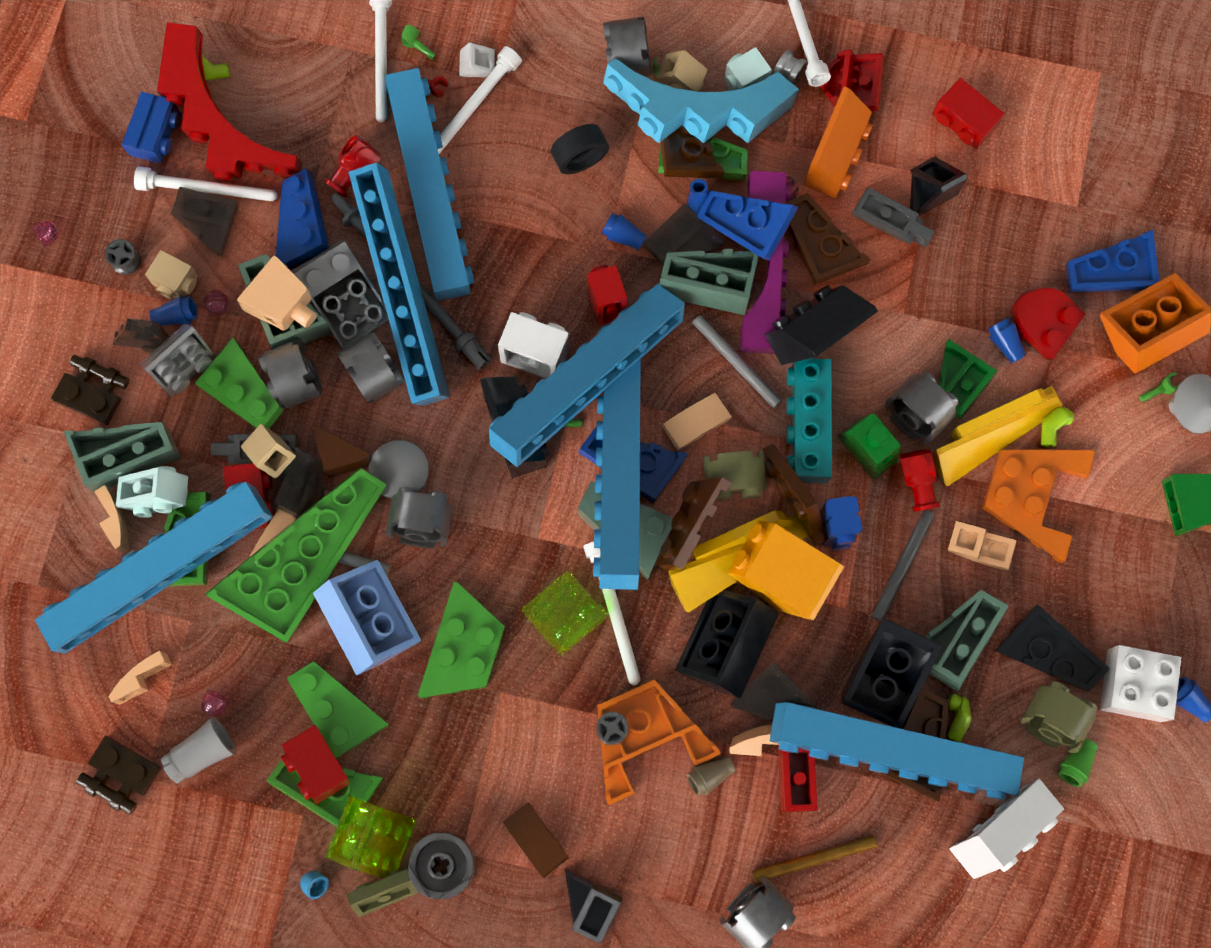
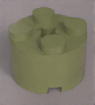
(741, 469)
(1059, 717)

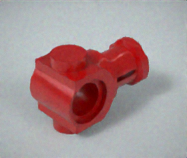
(353, 155)
(919, 475)

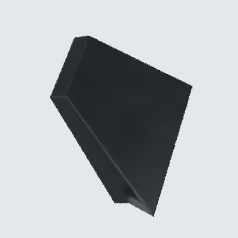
(934, 184)
(591, 907)

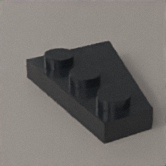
(1053, 650)

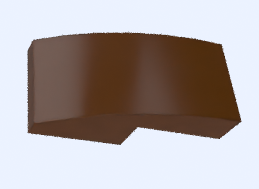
(536, 840)

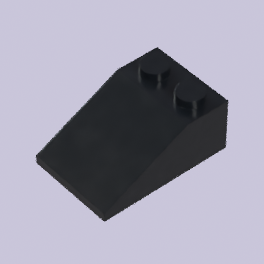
(890, 673)

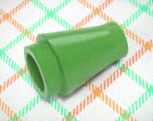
(1077, 766)

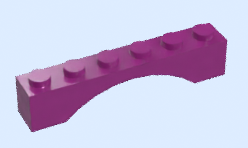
(770, 305)

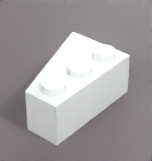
(1009, 831)

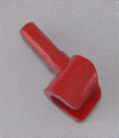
(437, 80)

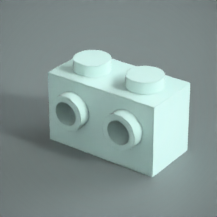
(152, 491)

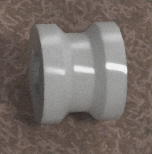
(790, 67)

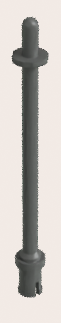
(465, 341)

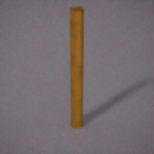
(815, 858)

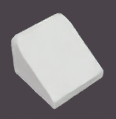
(476, 61)

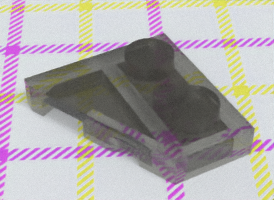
(205, 216)
(682, 234)

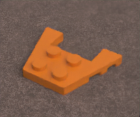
(1022, 489)
(651, 721)

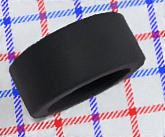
(579, 149)

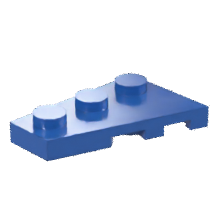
(300, 221)
(748, 221)
(1117, 268)
(656, 465)

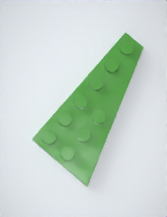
(280, 578)

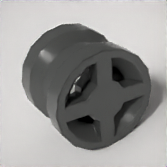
(119, 250)
(614, 724)

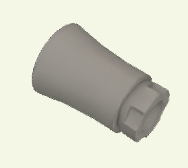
(198, 751)

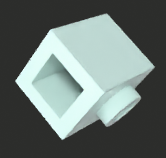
(746, 70)

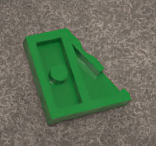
(964, 376)

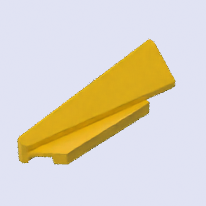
(992, 432)
(714, 558)

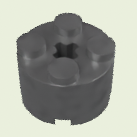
(628, 44)
(370, 367)
(291, 374)
(921, 407)
(419, 518)
(423, 863)
(758, 915)

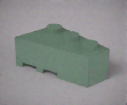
(116, 452)
(965, 637)

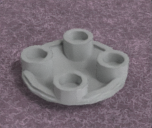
(1193, 403)
(399, 466)

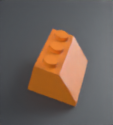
(839, 145)
(1156, 322)

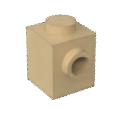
(681, 71)
(171, 276)
(268, 451)

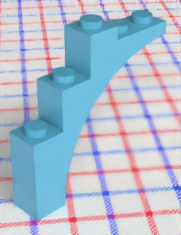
(702, 113)

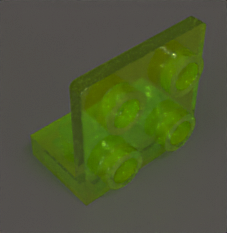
(564, 613)
(370, 838)

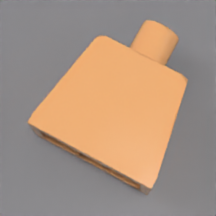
(278, 297)

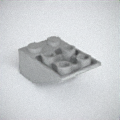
(342, 293)
(178, 360)

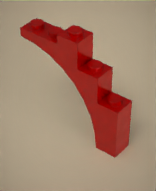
(183, 81)

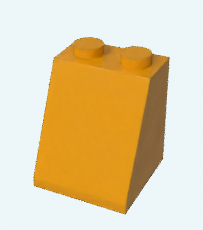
(785, 570)

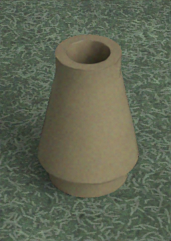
(708, 776)

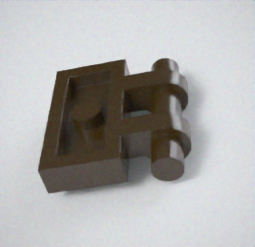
(86, 398)
(125, 767)

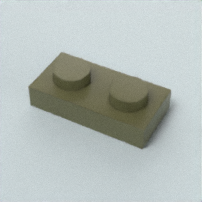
(381, 893)

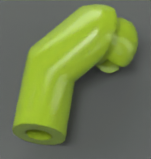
(215, 71)
(1052, 422)
(962, 717)

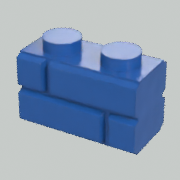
(151, 128)
(840, 522)

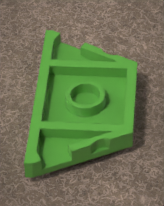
(463, 647)

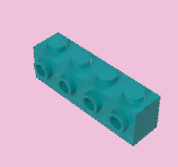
(810, 420)

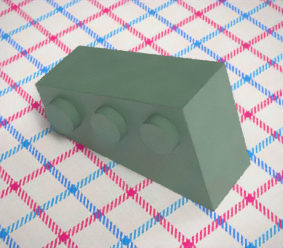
(711, 279)
(276, 336)
(653, 529)

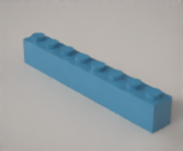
(427, 184)
(399, 284)
(585, 375)
(619, 483)
(153, 567)
(896, 749)

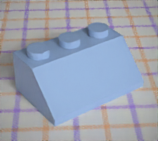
(366, 616)

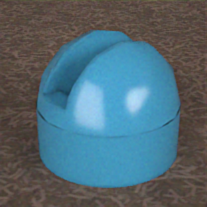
(315, 880)

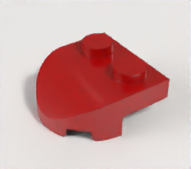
(860, 74)
(1046, 319)

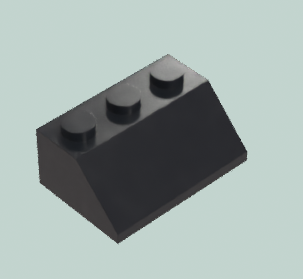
(818, 324)
(500, 396)
(727, 642)

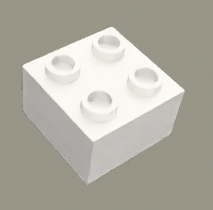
(533, 345)
(1140, 683)

